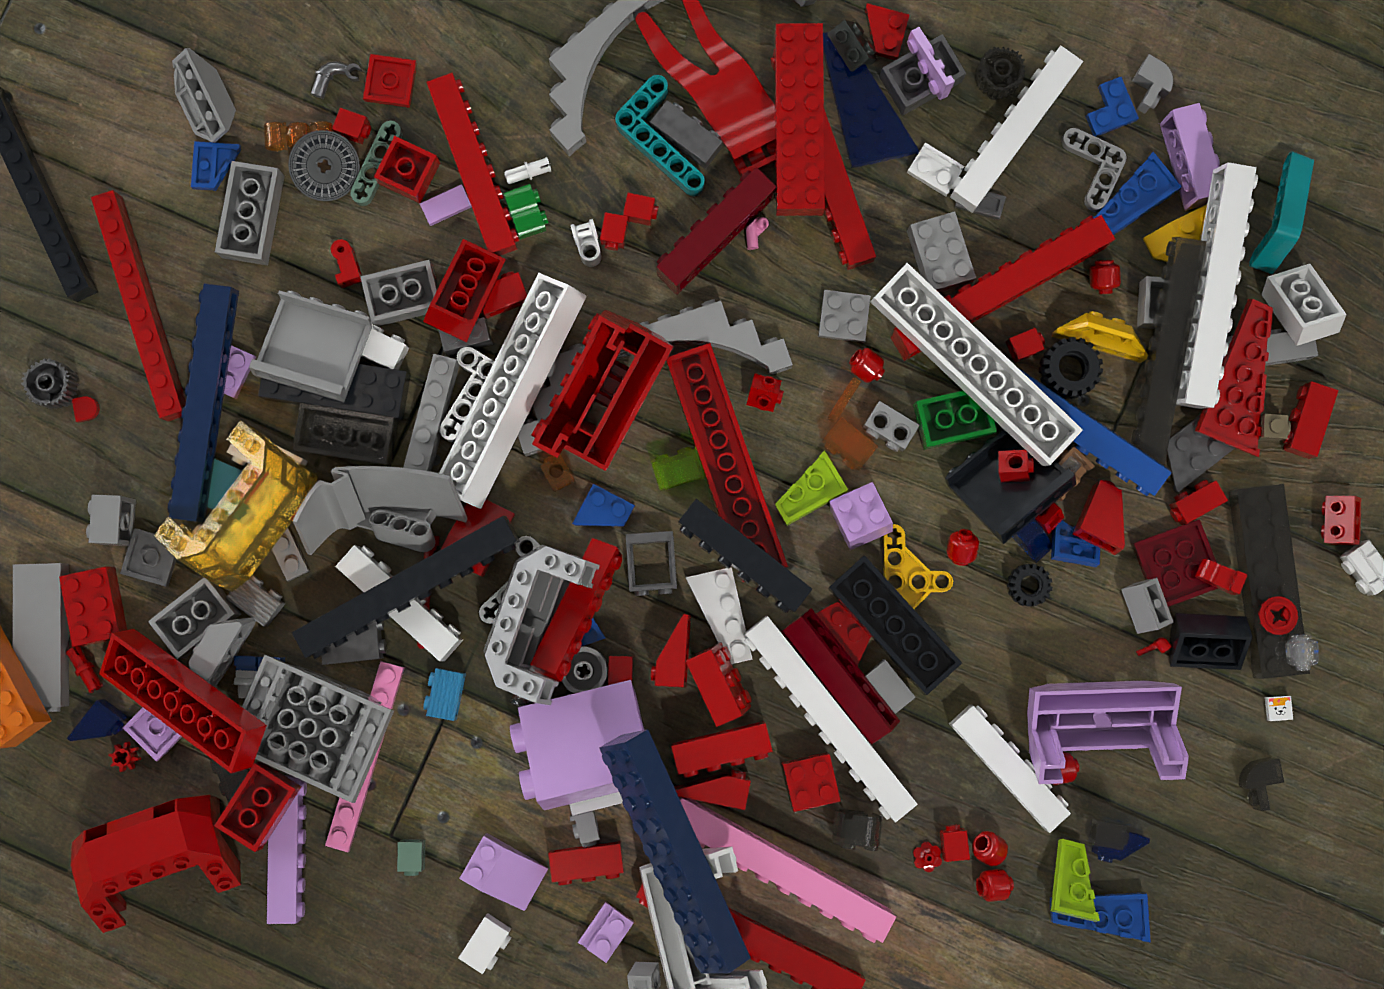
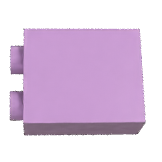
(566, 740)

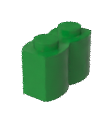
(525, 211)

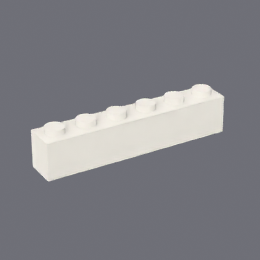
(417, 620)
(1009, 768)

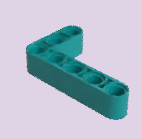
(655, 141)
(1288, 214)

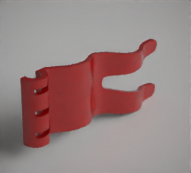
(730, 100)

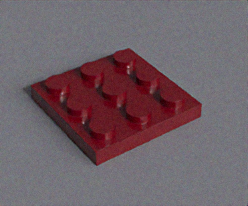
(1175, 561)

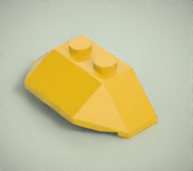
(1187, 226)
(1105, 334)

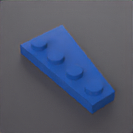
(1140, 194)

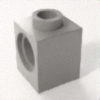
(644, 976)

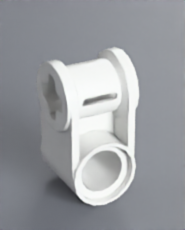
(586, 239)

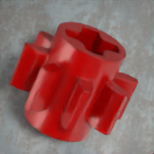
(119, 754)

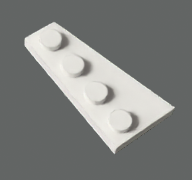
(721, 606)

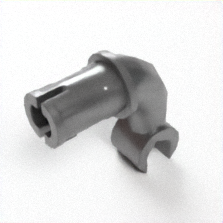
(326, 74)

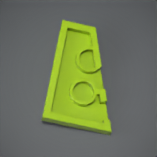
(811, 491)
(1072, 885)

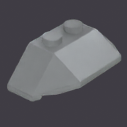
(202, 96)
(218, 647)

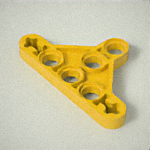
(908, 568)

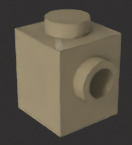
(1274, 427)

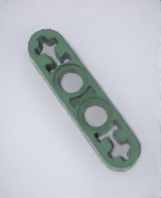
(373, 162)

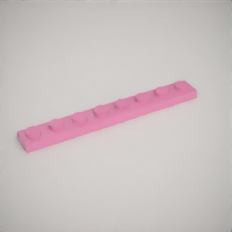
(348, 813)

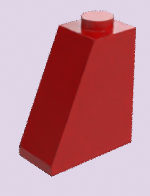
(1102, 518)

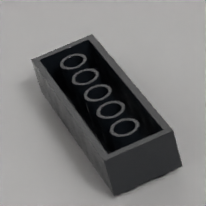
(371, 392)
(744, 556)
(895, 625)

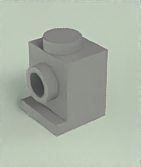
(586, 828)

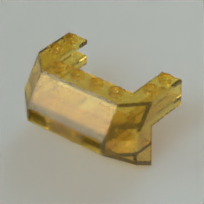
(247, 517)

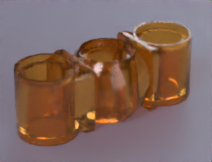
(280, 136)

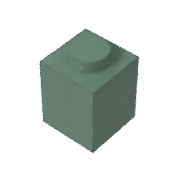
(411, 856)

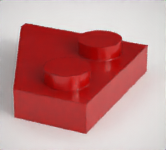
(887, 30)

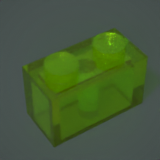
(677, 469)

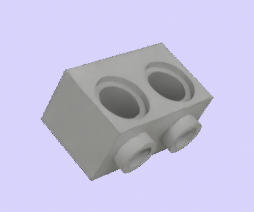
(893, 421)

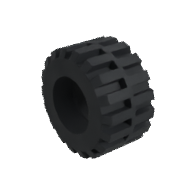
(1087, 358)

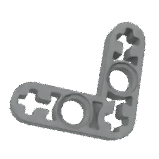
(1106, 165)

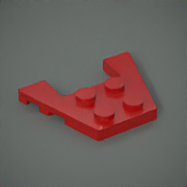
(845, 630)

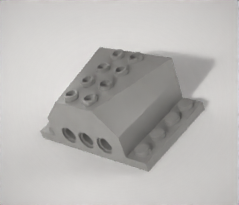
(316, 726)

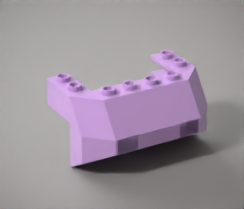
(1105, 718)

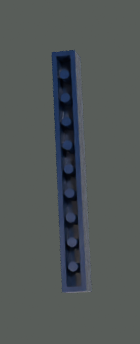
(203, 403)

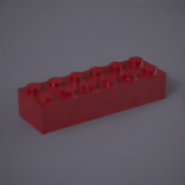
(716, 230)

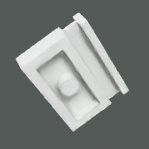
(935, 169)

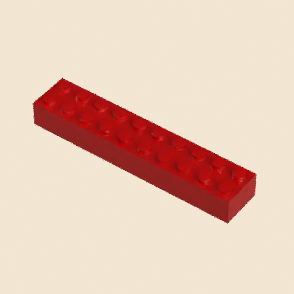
(1023, 276)
(722, 447)

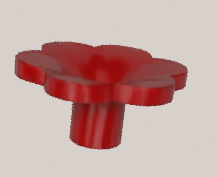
(921, 854)

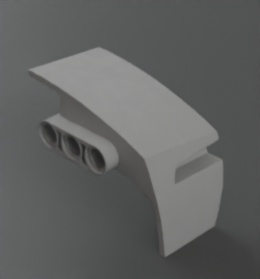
(387, 500)

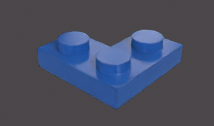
(1118, 109)

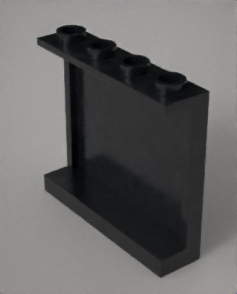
(1006, 505)

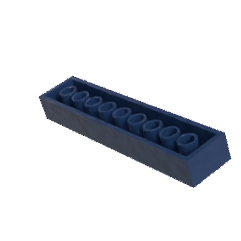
(674, 852)

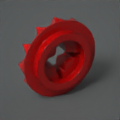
(1288, 613)

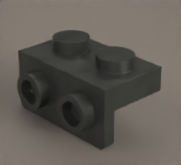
(851, 45)

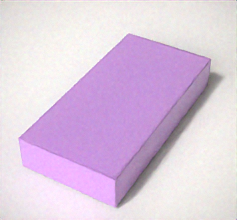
(445, 205)

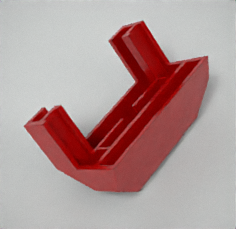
(607, 382)
(146, 849)

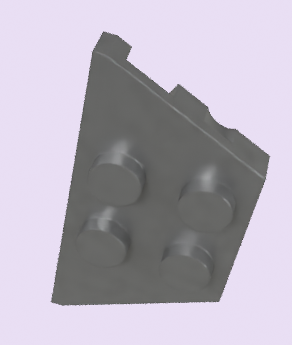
(1192, 454)

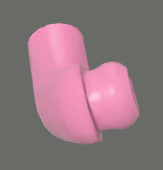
(753, 230)

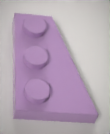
(934, 69)

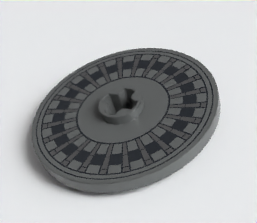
(308, 176)

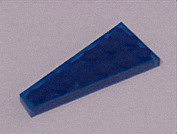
(866, 117)

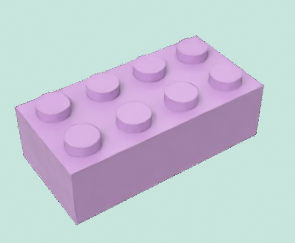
(1190, 153)

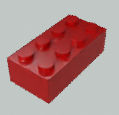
(464, 290)
(721, 748)

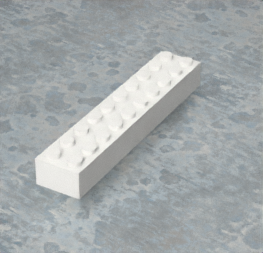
(1225, 232)
(976, 365)
(511, 388)

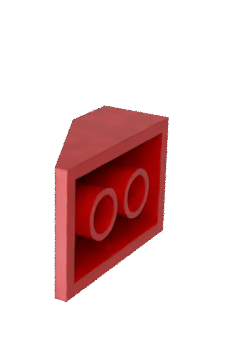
(477, 519)
(671, 664)
(721, 789)

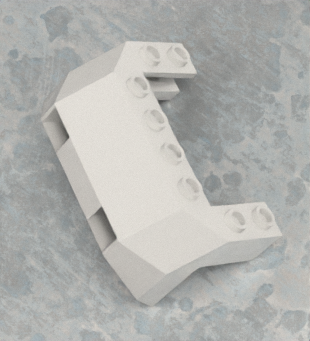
(674, 953)

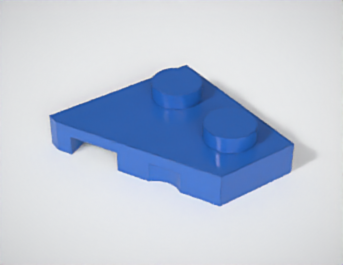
(211, 164)
(603, 509)
(1071, 548)

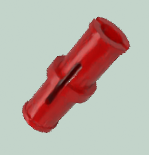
(84, 669)

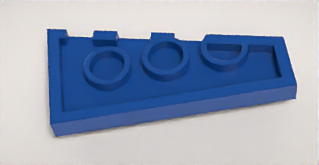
(1118, 915)

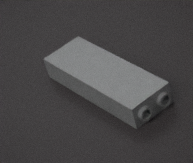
(42, 630)

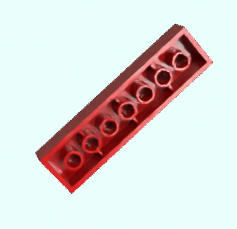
(799, 119)
(183, 700)

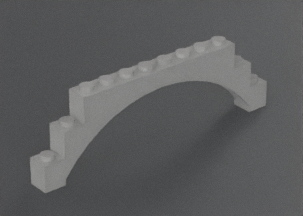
(577, 63)
(691, 326)

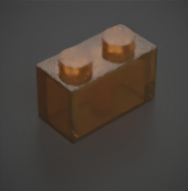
(849, 444)

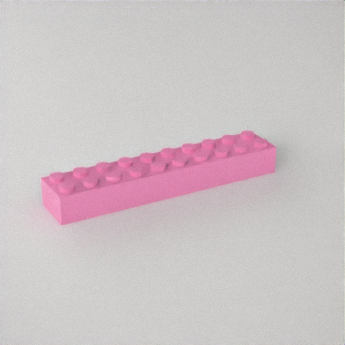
(791, 873)

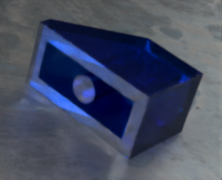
(1033, 541)
(99, 721)
(1134, 843)

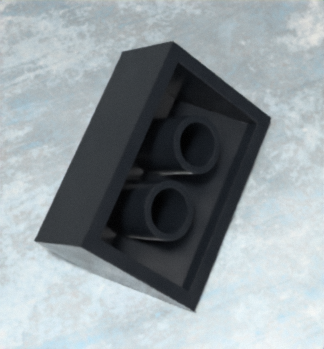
(1209, 641)

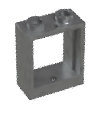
(646, 538)

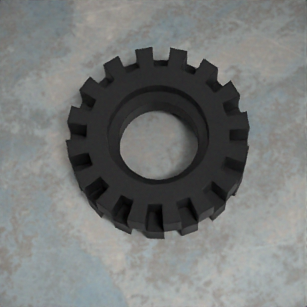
(1042, 578)

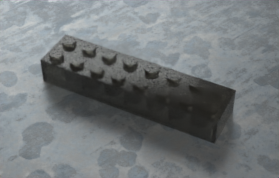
(1268, 560)

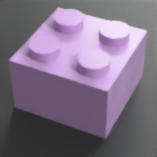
(861, 516)

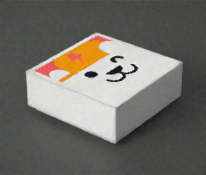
(1278, 708)

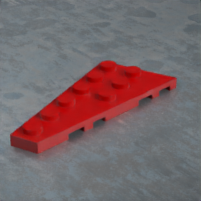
(1243, 385)

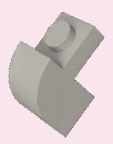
(1156, 78)

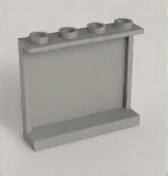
(313, 346)

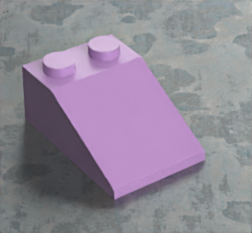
(503, 872)

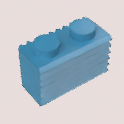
(444, 694)

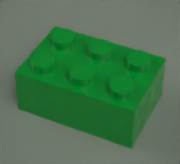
(951, 420)

